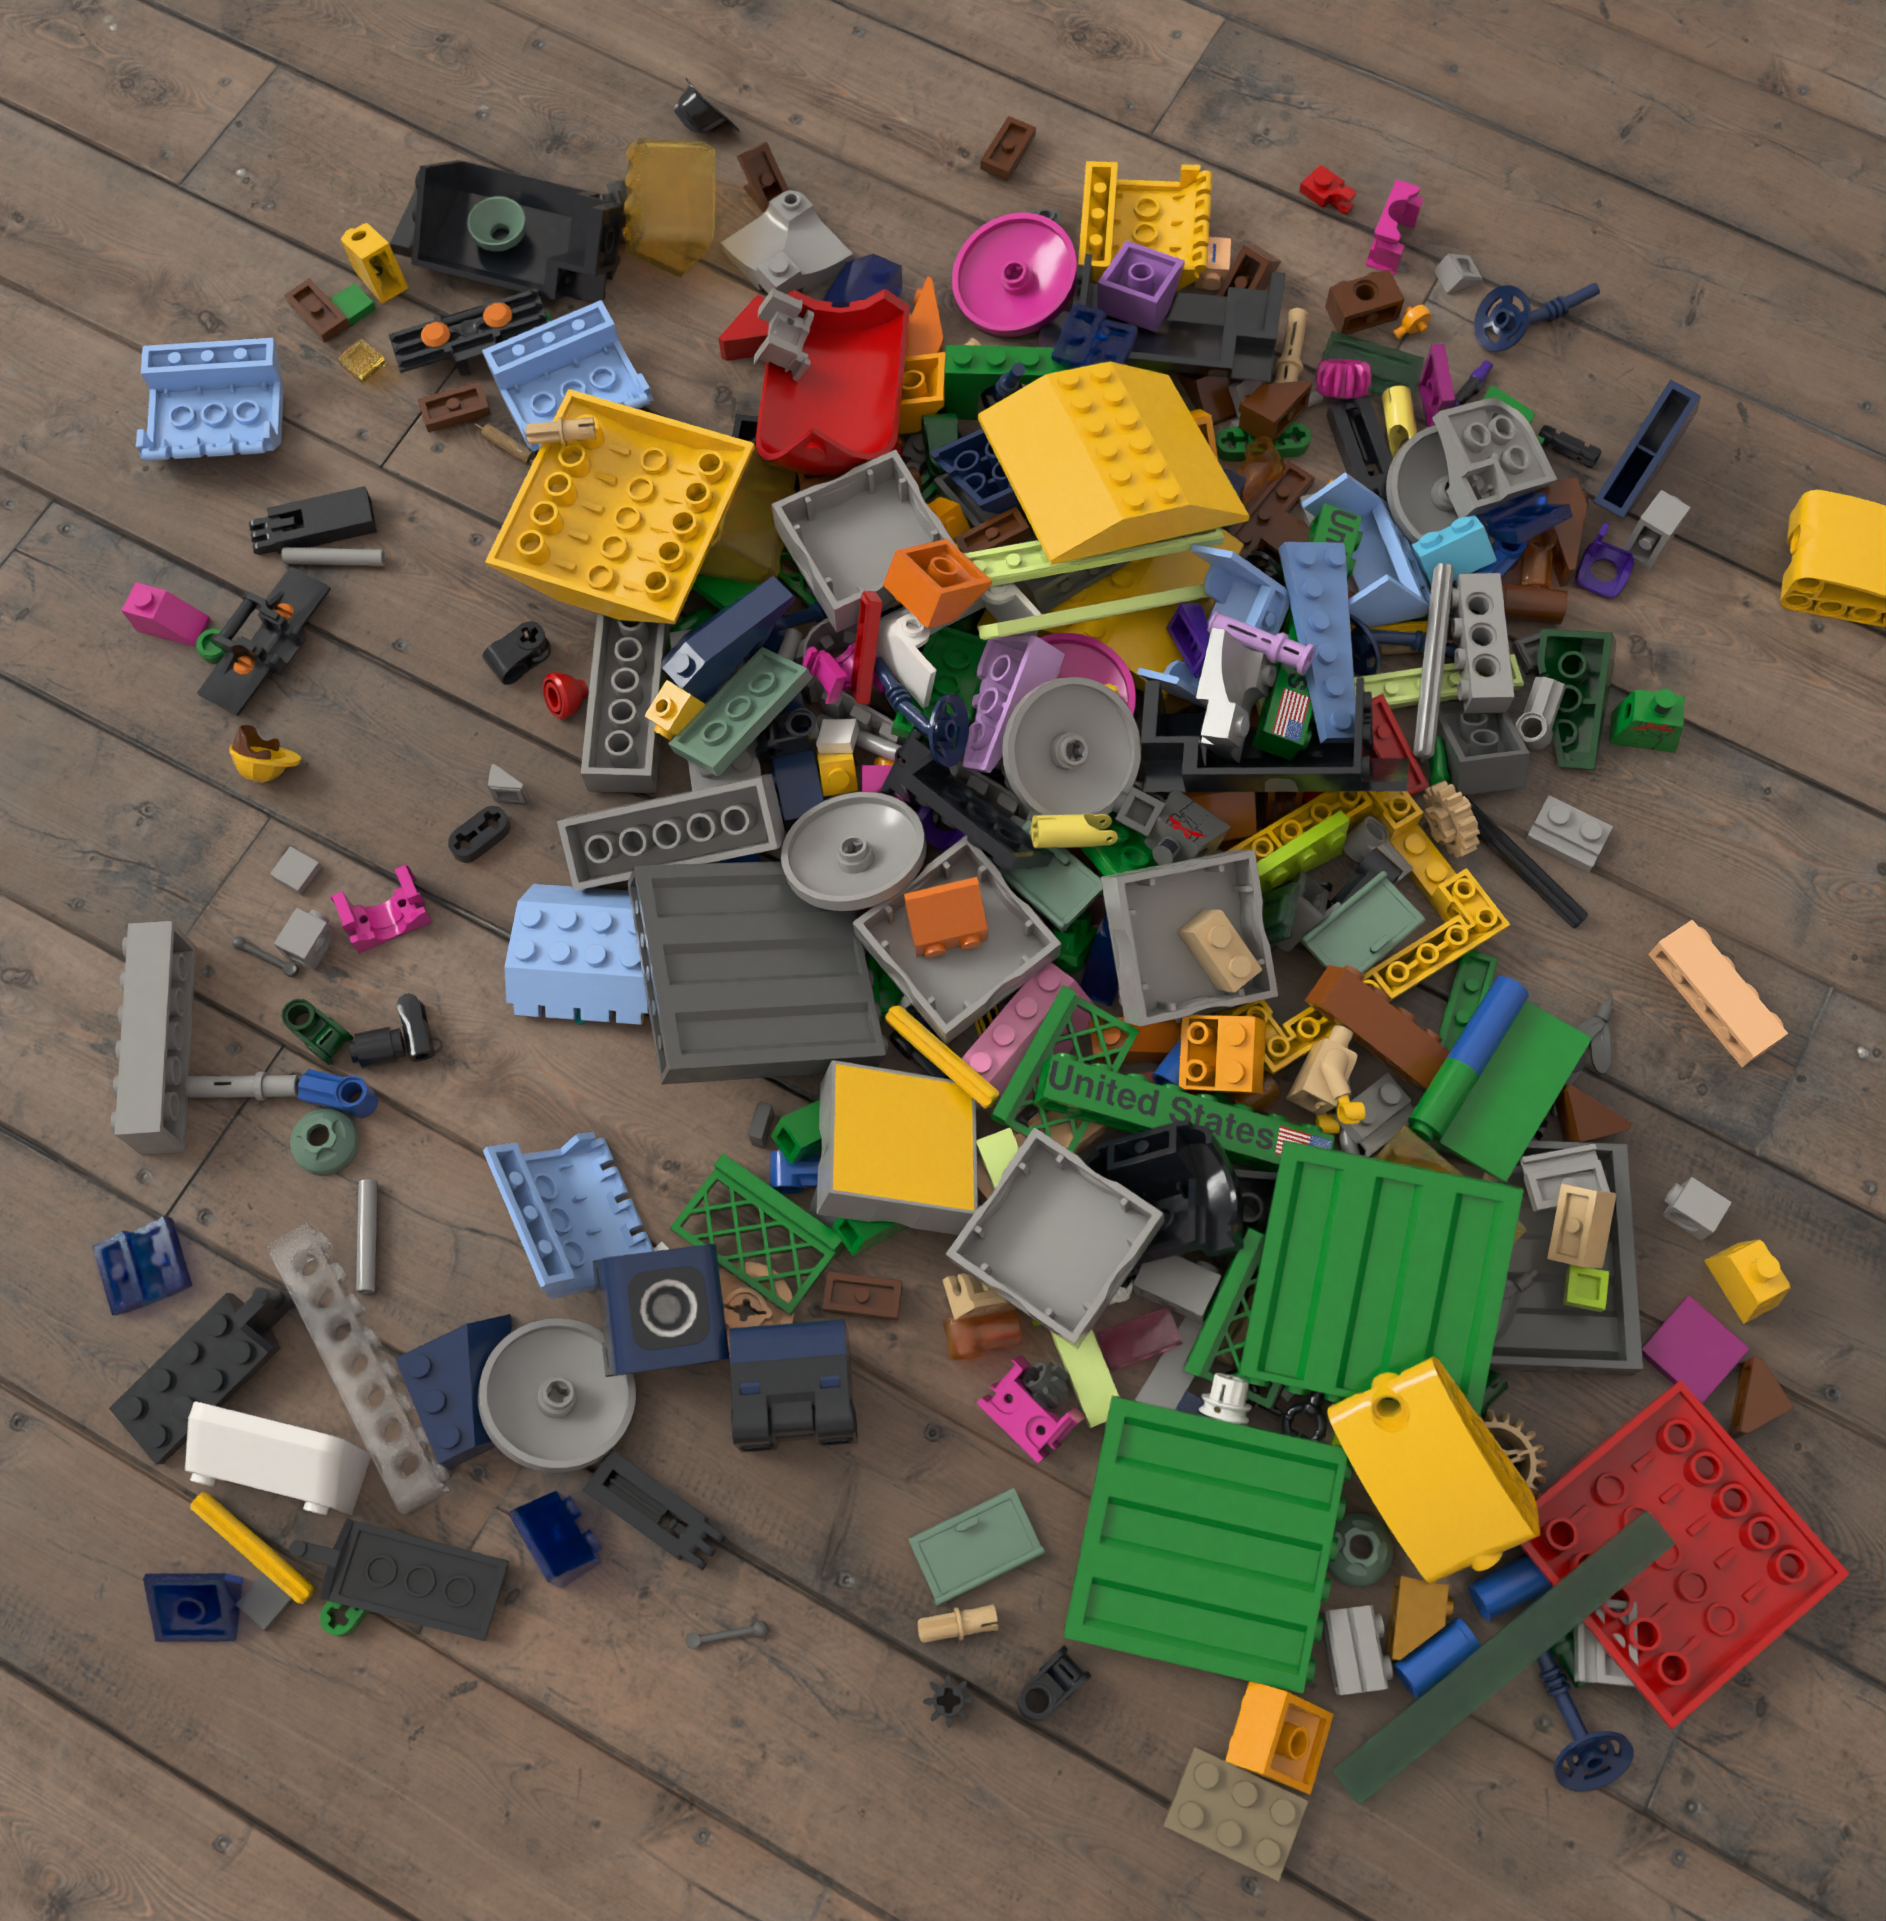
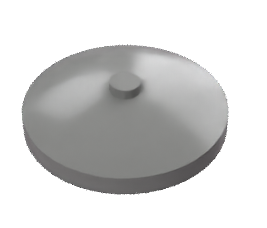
(1419, 485)
(1071, 748)
(853, 851)
(550, 1398)

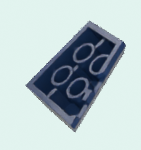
(978, 472)
(445, 1386)

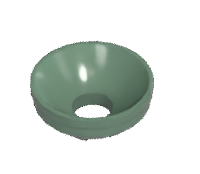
(496, 214)
(335, 1153)
(1357, 1571)

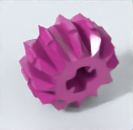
(1343, 378)

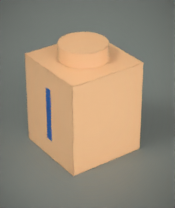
(1217, 264)

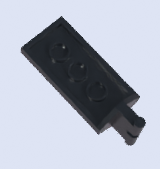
(934, 787)
(202, 1368)
(409, 1578)

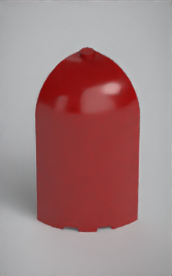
(847, 398)

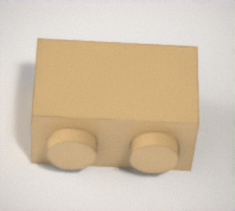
(1219, 950)

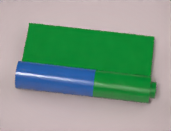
(1498, 1080)

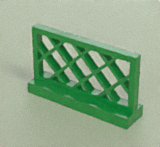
(1042, 1048)
(781, 1211)
(1223, 1312)

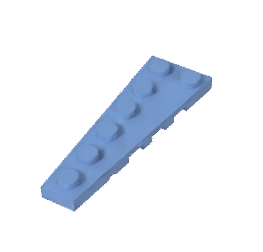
(1320, 611)

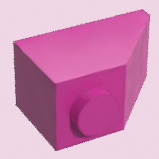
(164, 615)

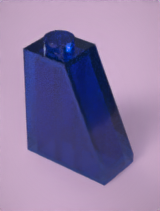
(1100, 975)

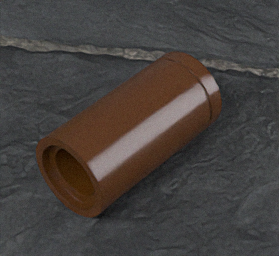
(1534, 603)

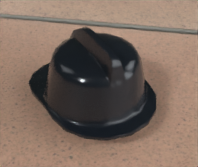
(698, 113)

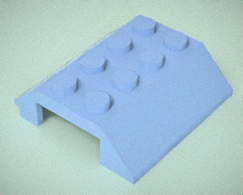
(564, 354)
(211, 399)
(575, 954)
(567, 1210)

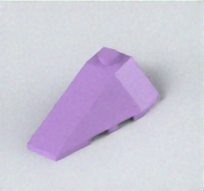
(1007, 673)

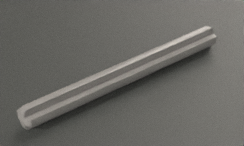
(1433, 661)

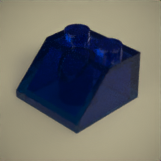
(864, 278)
(557, 1538)

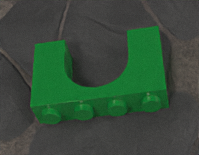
(975, 368)
(799, 1138)

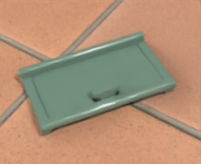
(1055, 890)
(1370, 919)
(980, 1547)

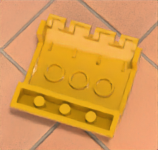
(1148, 213)

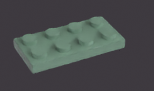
(740, 711)

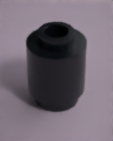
(377, 1047)

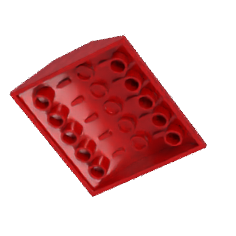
(1728, 1583)

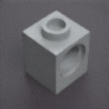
(305, 938)
(1695, 1208)

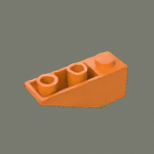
(924, 323)

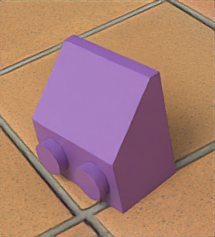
(1139, 285)

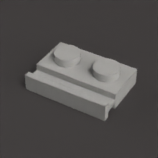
(1568, 833)
(1385, 1110)
(1568, 1166)
(1592, 1661)

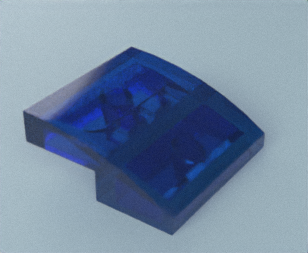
(1092, 339)
(1523, 518)
(142, 1266)

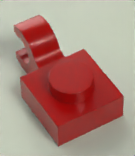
(1326, 187)

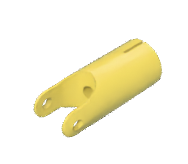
(1398, 416)
(1071, 831)

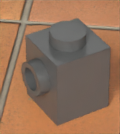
(1137, 811)

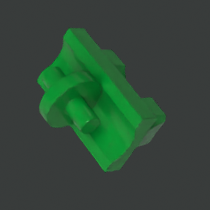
(1075, 943)

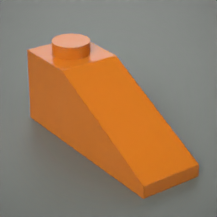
(1150, 1045)

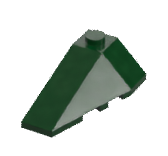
(1586, 667)

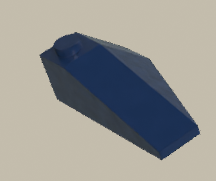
(720, 643)

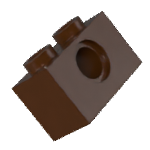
(1364, 302)

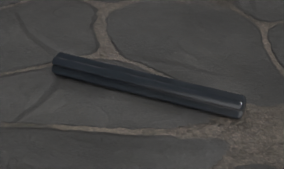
(1528, 869)

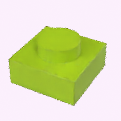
(1586, 1288)

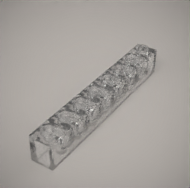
(291, 1256)

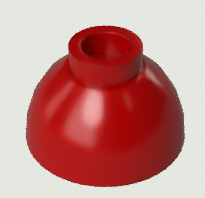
(563, 694)

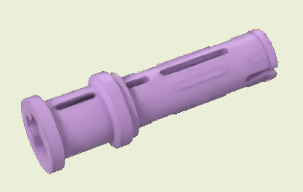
(1276, 647)

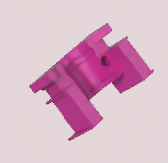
(1401, 208)
(834, 672)
(384, 920)
(1024, 1416)

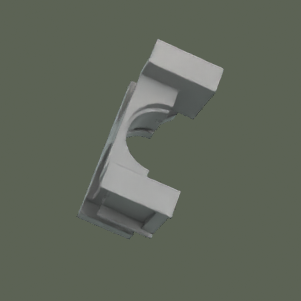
(785, 333)

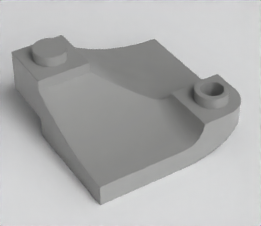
(787, 247)
(1490, 455)
(1228, 688)

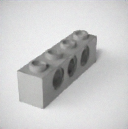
(1483, 594)

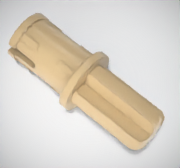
(561, 431)
(958, 1624)

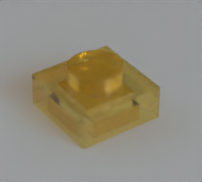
(361, 360)

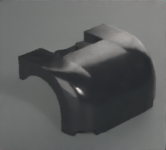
(1186, 1178)

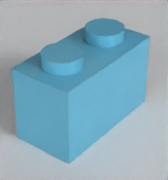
(1461, 545)

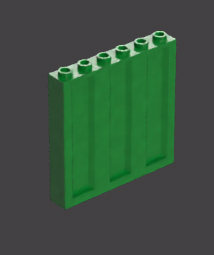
(1376, 1273)
(1208, 1544)

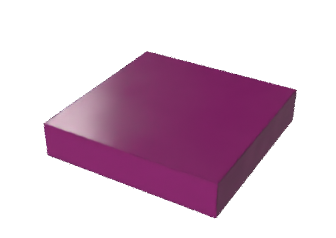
(1436, 384)
(1694, 1349)

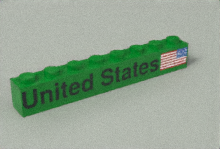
(1288, 707)
(1137, 1105)

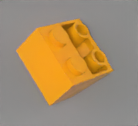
(1222, 1054)

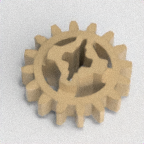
(1451, 819)

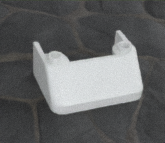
(902, 634)
(274, 1458)

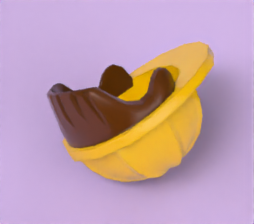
(259, 758)

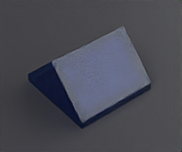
(193, 1606)

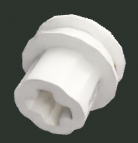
(1227, 1399)

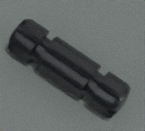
(1570, 445)

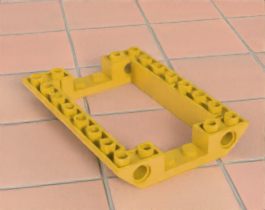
(1457, 898)

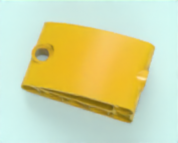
(1837, 558)
(1435, 1471)

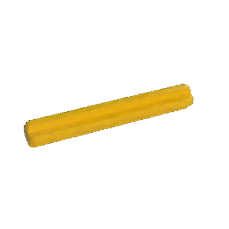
(942, 1056)
(253, 1548)

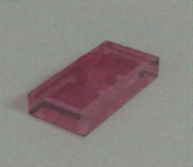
(1139, 1338)

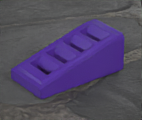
(1190, 635)

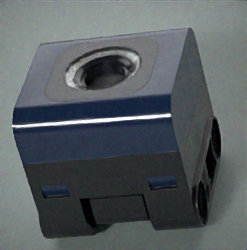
(661, 1309)
(791, 1385)

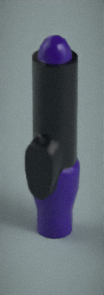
(1473, 384)

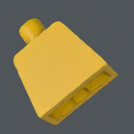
(369, 249)
(1749, 1278)

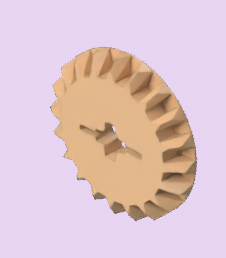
(736, 1292)

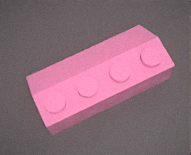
(1012, 1031)

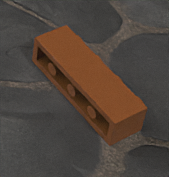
(1377, 1025)

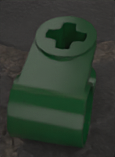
(937, 432)
(319, 1034)

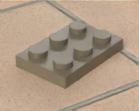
(1235, 1813)

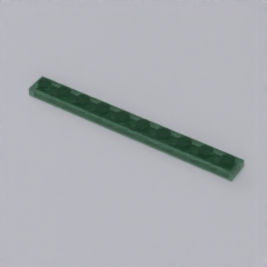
(1503, 1656)

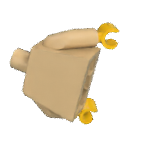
(1324, 1082)

